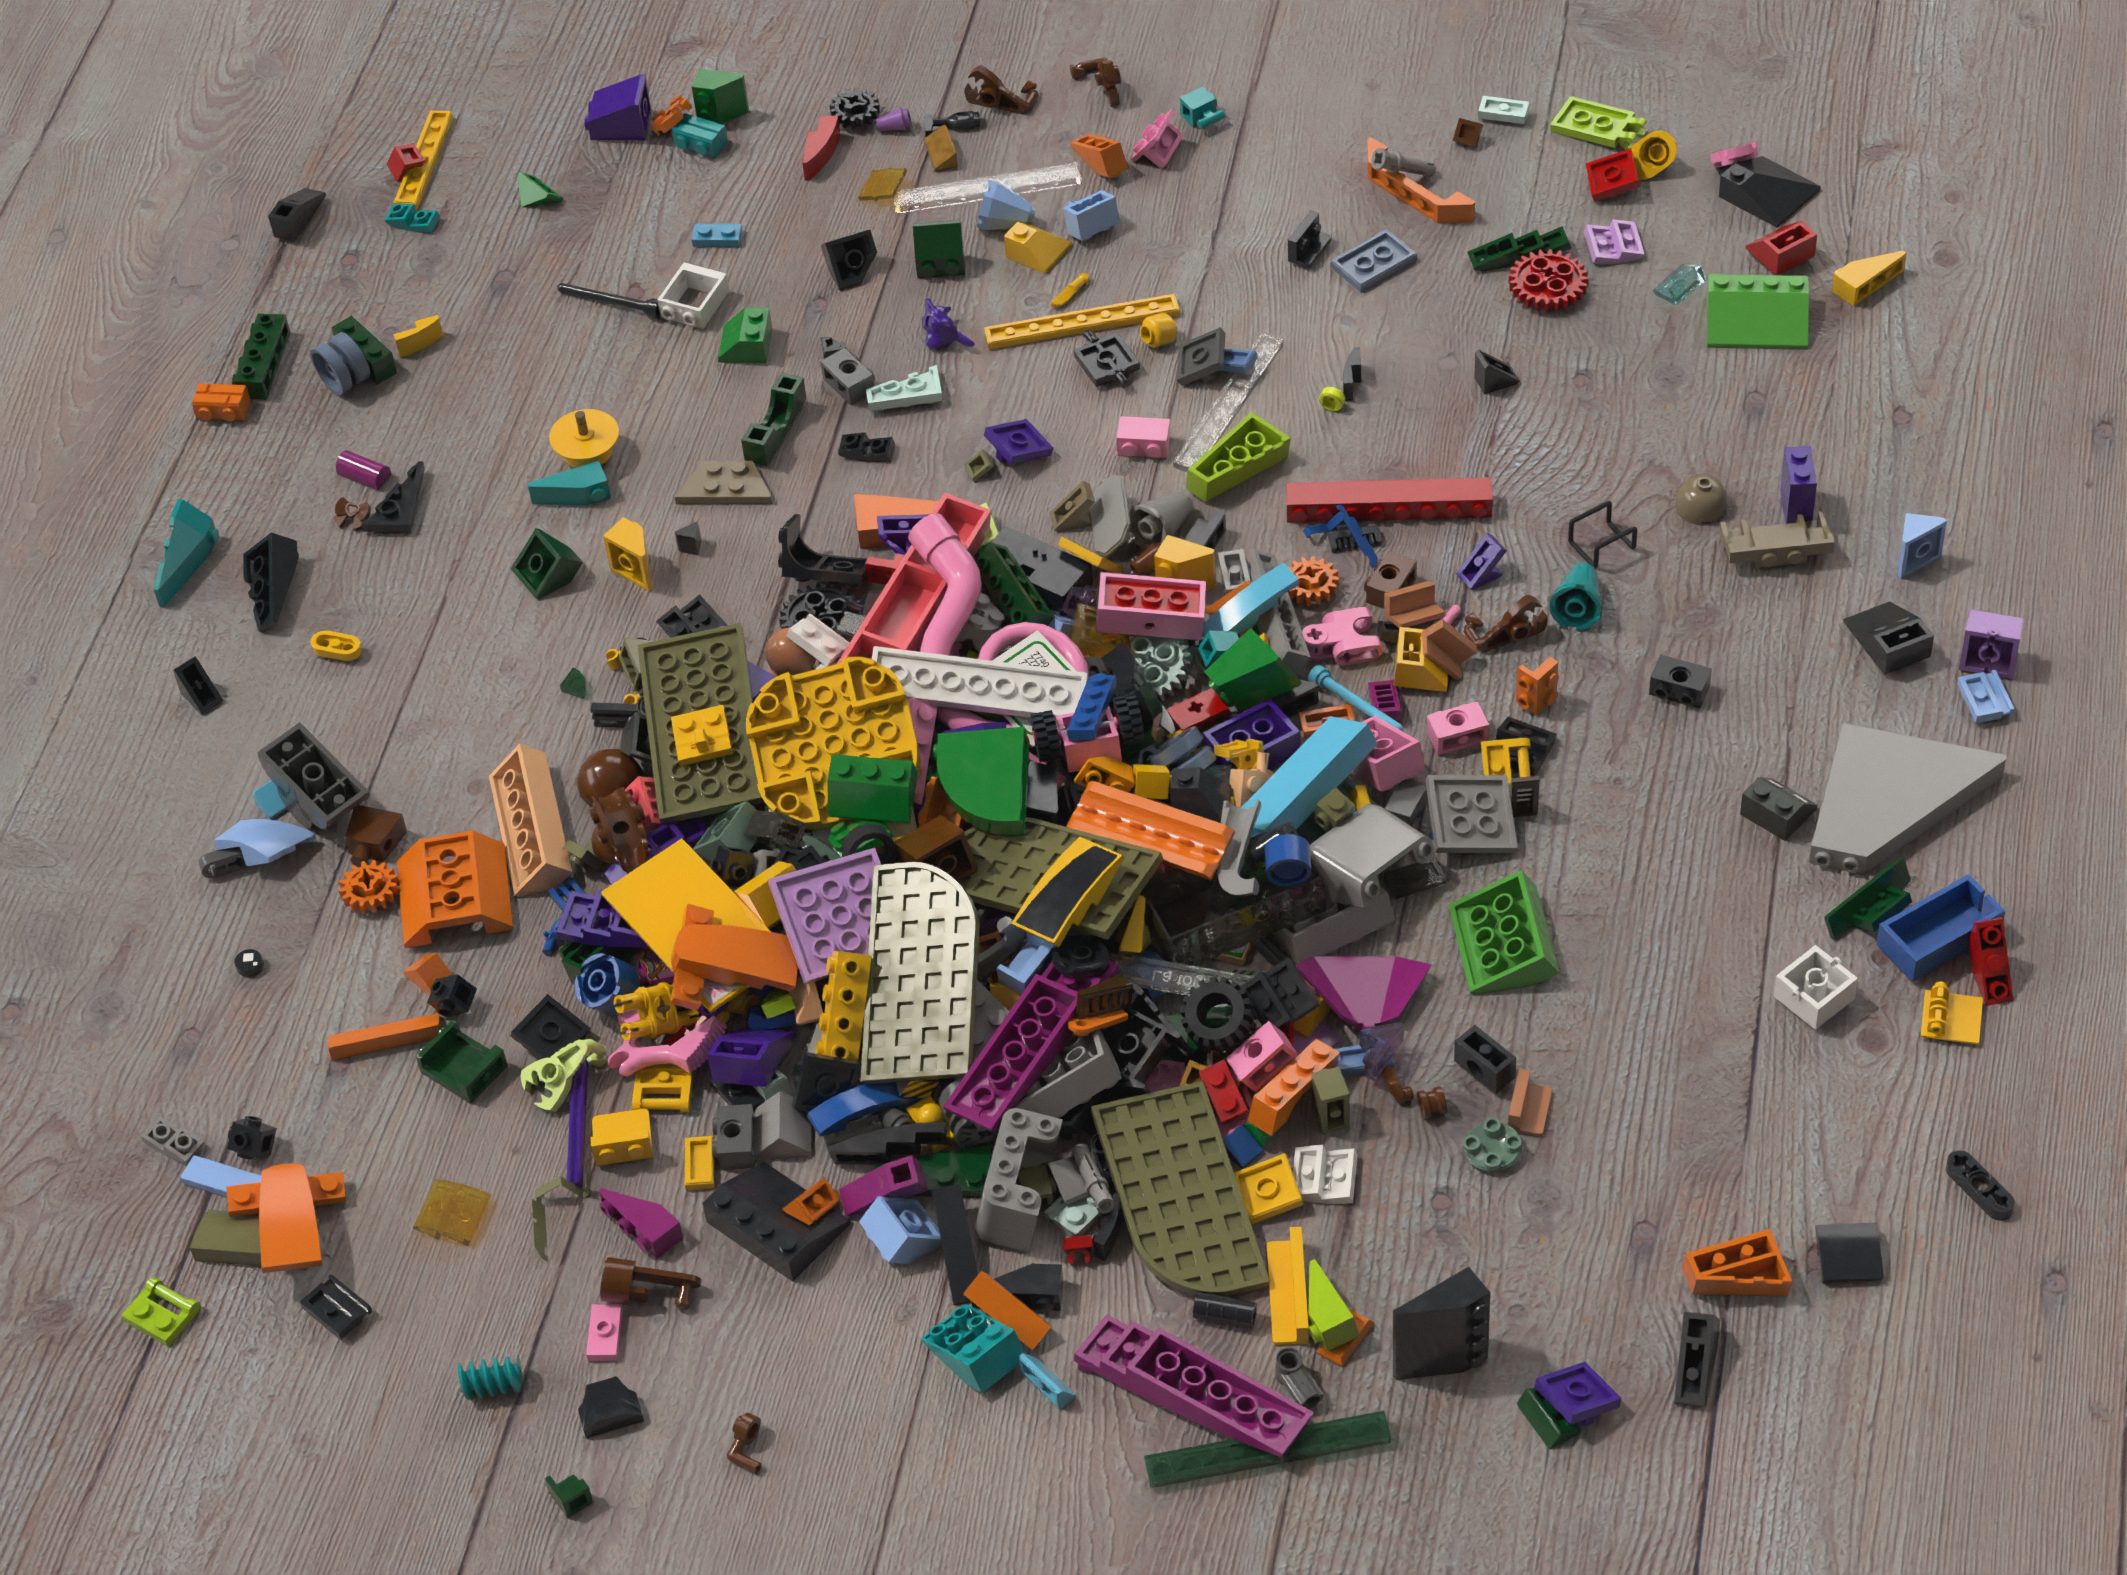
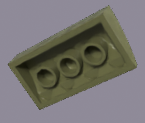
(229, 1239)

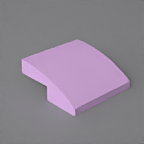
(1614, 243)

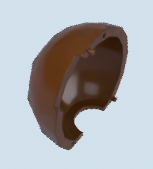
(605, 773)

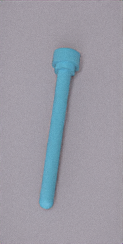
(1324, 680)

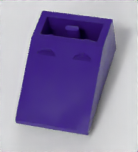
(748, 1055)

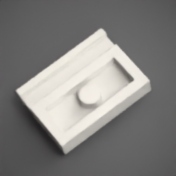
(818, 639)

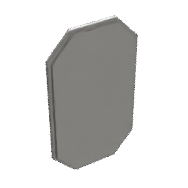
(1110, 515)

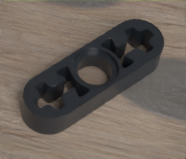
(1980, 1197)

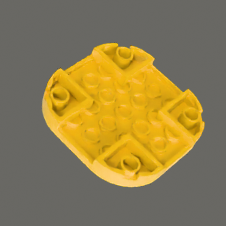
(820, 713)

